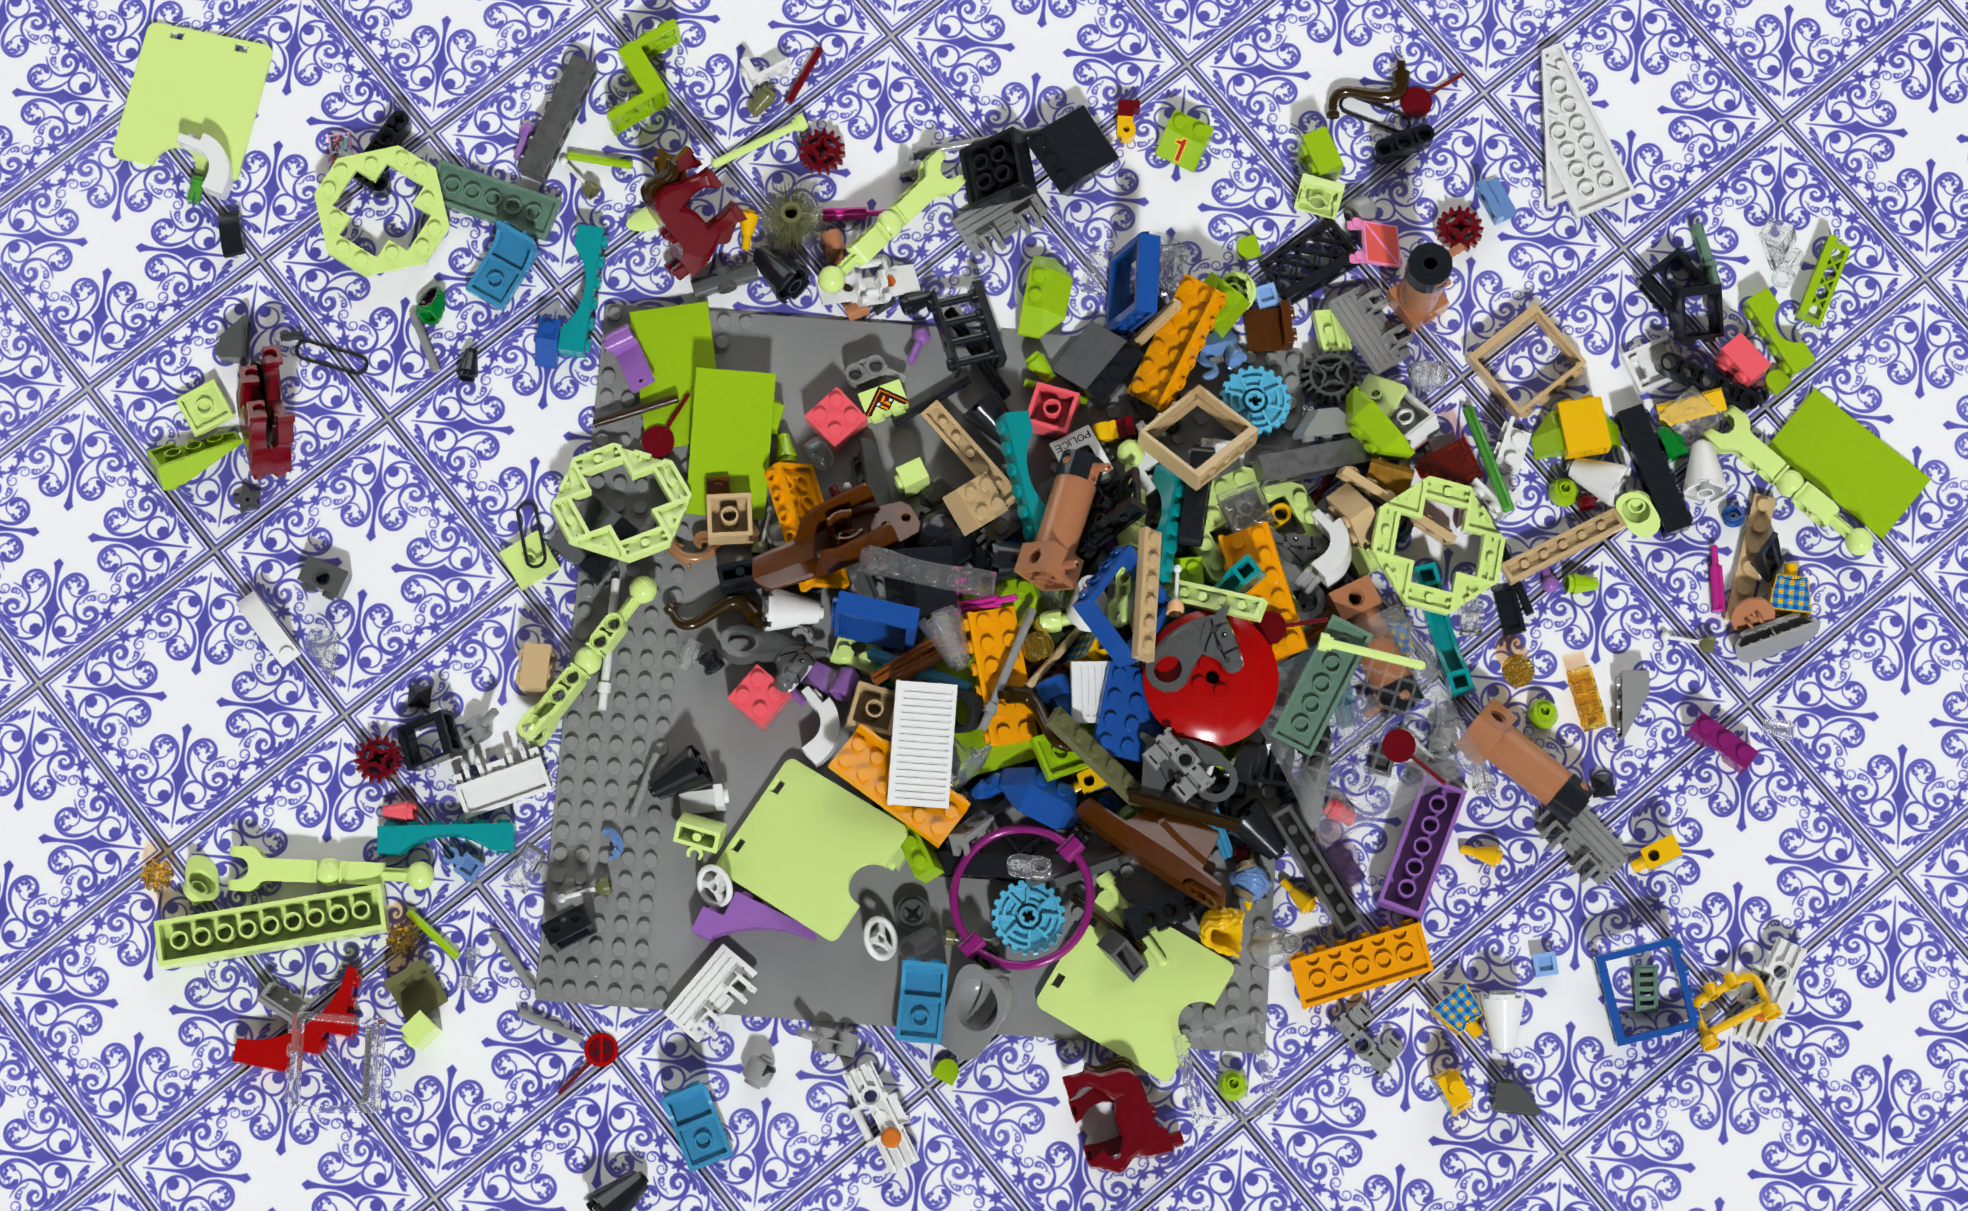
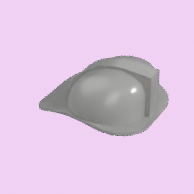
(976, 1009)

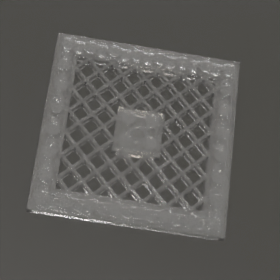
(1363, 726)

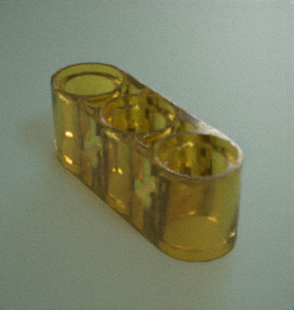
(1586, 698)

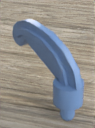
(617, 842)

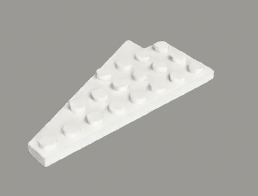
(1577, 149)

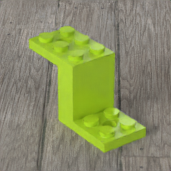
(636, 64)

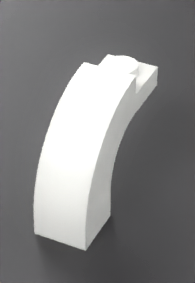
(220, 172)
(1337, 558)
(268, 629)
(828, 736)

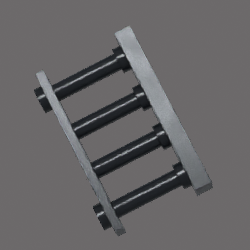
(982, 314)

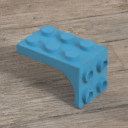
(504, 266)
(922, 1001)
(697, 1125)

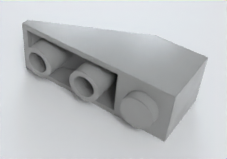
(1633, 691)

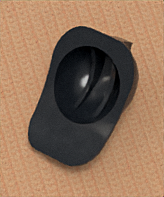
(940, 529)

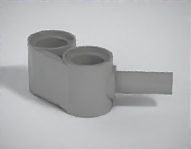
(863, 367)
(476, 730)
(831, 1042)

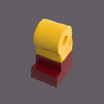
(1125, 127)
(1115, 430)

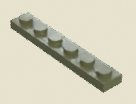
(1094, 755)

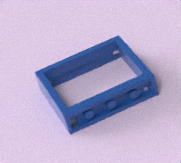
(1146, 252)
(1096, 619)
(874, 621)
(1609, 998)

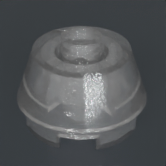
(1428, 374)

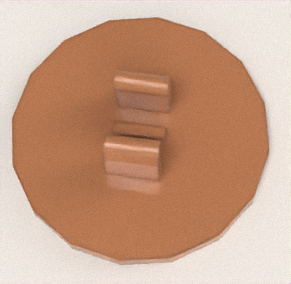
(1751, 613)

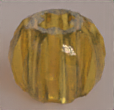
(1038, 646)
(1518, 670)
(164, 875)
(405, 944)

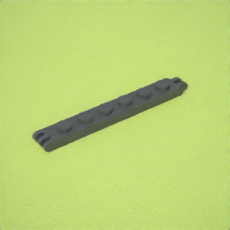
(1010, 523)

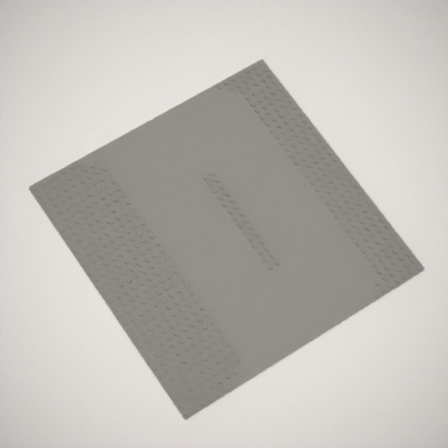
(644, 927)

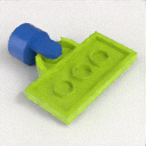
(1056, 763)

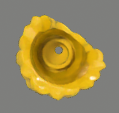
(1223, 930)

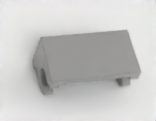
(969, 832)
(281, 1001)

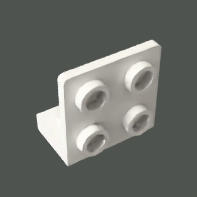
(1512, 448)
(1490, 501)

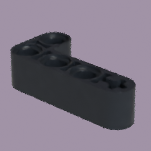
(387, 130)

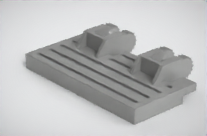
(983, 223)
(1369, 330)
(1590, 839)

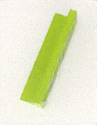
(1817, 276)

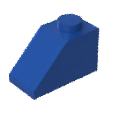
(547, 342)

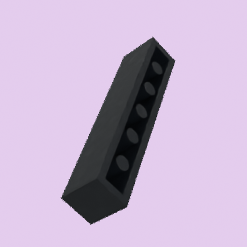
(1653, 469)

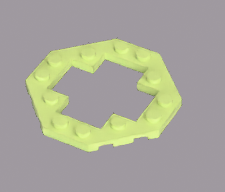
(371, 166)
(1292, 493)
(604, 540)
(1399, 569)

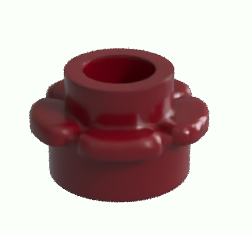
(1586, 502)
(1241, 853)

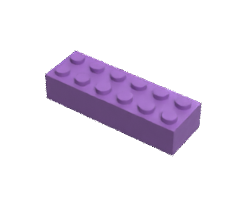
(1420, 851)

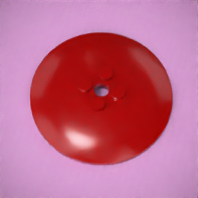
(1217, 711)

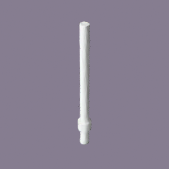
(604, 686)

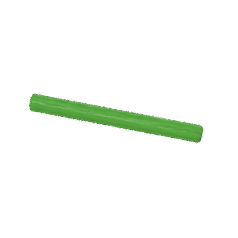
(1488, 459)

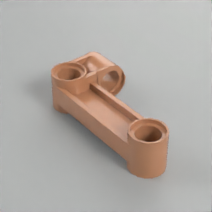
(835, 251)

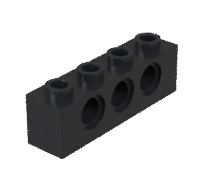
(736, 577)
(1133, 916)

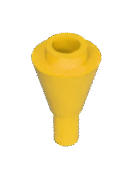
(748, 227)
(1488, 854)
(1304, 901)

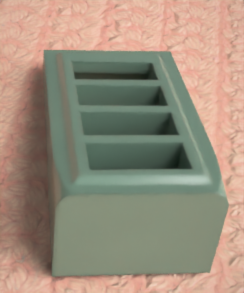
(1653, 970)

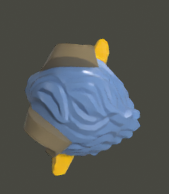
(1250, 881)

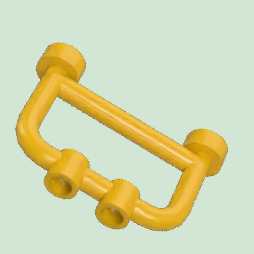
(1731, 982)

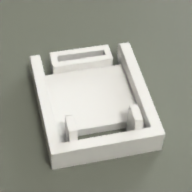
(1645, 358)

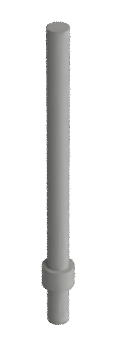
(961, 144)
(990, 708)

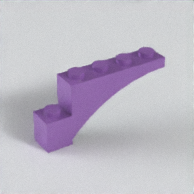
(746, 915)

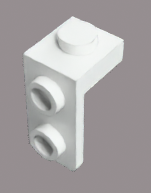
(763, 78)
(705, 800)

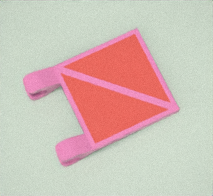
(1379, 243)

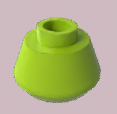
(1559, 495)
(1540, 719)
(1227, 1089)

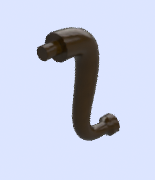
(1399, 87)
(731, 602)
(1031, 700)

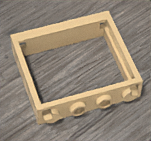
(1554, 334)
(1199, 396)

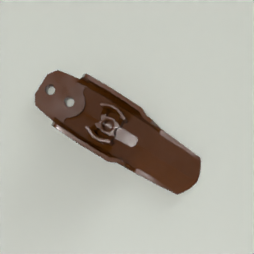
(833, 538)
(1164, 845)

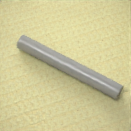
(425, 342)
(642, 791)
(512, 959)
(552, 1026)

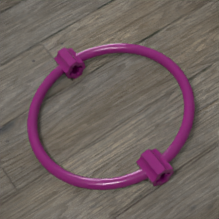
(1070, 849)

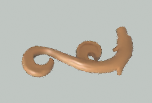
(700, 538)

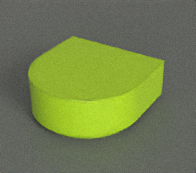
(1248, 247)
(1776, 381)
(946, 1071)

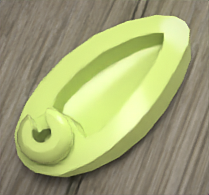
(642, 221)

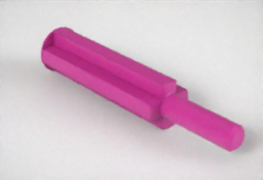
(847, 214)
(1716, 582)
(985, 603)

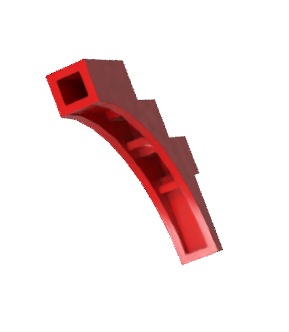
(272, 1053)

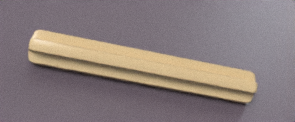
(1156, 323)

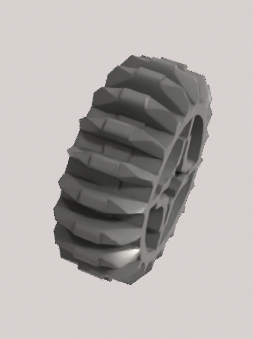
(1322, 372)

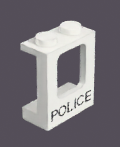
(1078, 440)

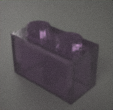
(1343, 866)

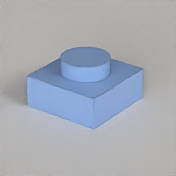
(1267, 296)
(1545, 964)

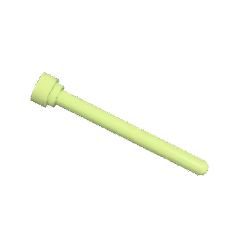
(797, 124)
(1327, 643)
(1107, 881)

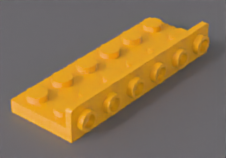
(1177, 344)
(794, 493)
(1261, 546)
(989, 642)
(865, 765)
(1360, 963)

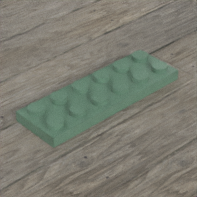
(497, 200)
(1320, 688)

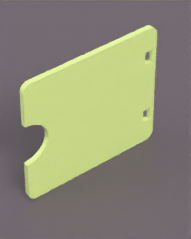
(192, 89)
(809, 846)
(1138, 1015)

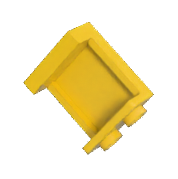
(1583, 427)

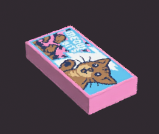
(339, 146)

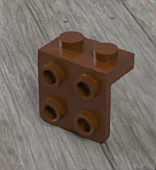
(1270, 328)

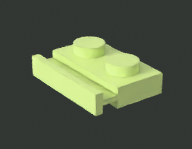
(1330, 332)

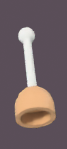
(1175, 607)

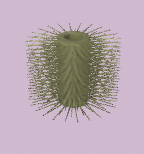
(791, 217)

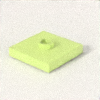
(1383, 392)
(205, 408)
(515, 561)

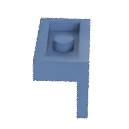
(1495, 200)

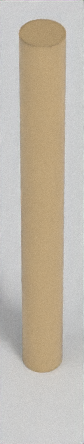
(1050, 661)

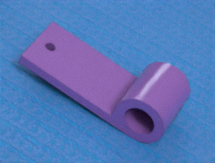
(627, 349)
(831, 682)

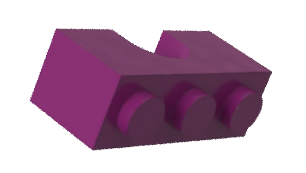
(1734, 750)

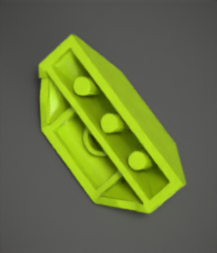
(1044, 297)
(1374, 428)
(1549, 442)
(1027, 595)

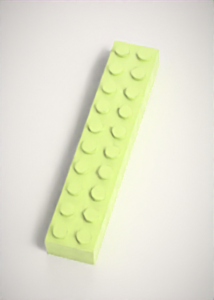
(271, 926)

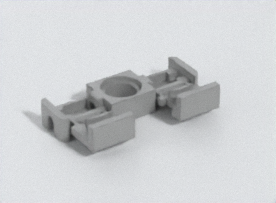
(1196, 776)
(1376, 1057)

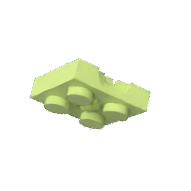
(1319, 196)
(845, 655)

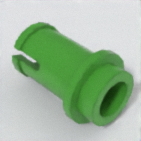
(195, 189)

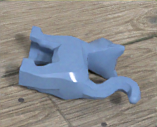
(1220, 346)

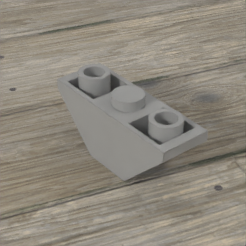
(1322, 424)

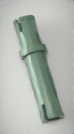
(1703, 249)

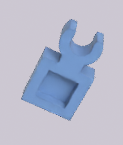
(466, 866)

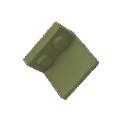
(416, 989)

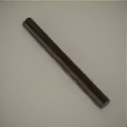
(637, 410)
(1108, 923)

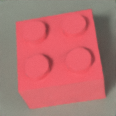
(1741, 361)
(1053, 410)
(836, 419)
(759, 698)

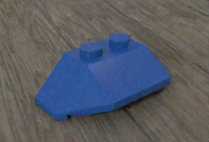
(1047, 802)

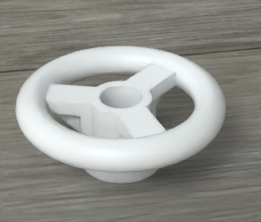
(717, 885)
(877, 938)

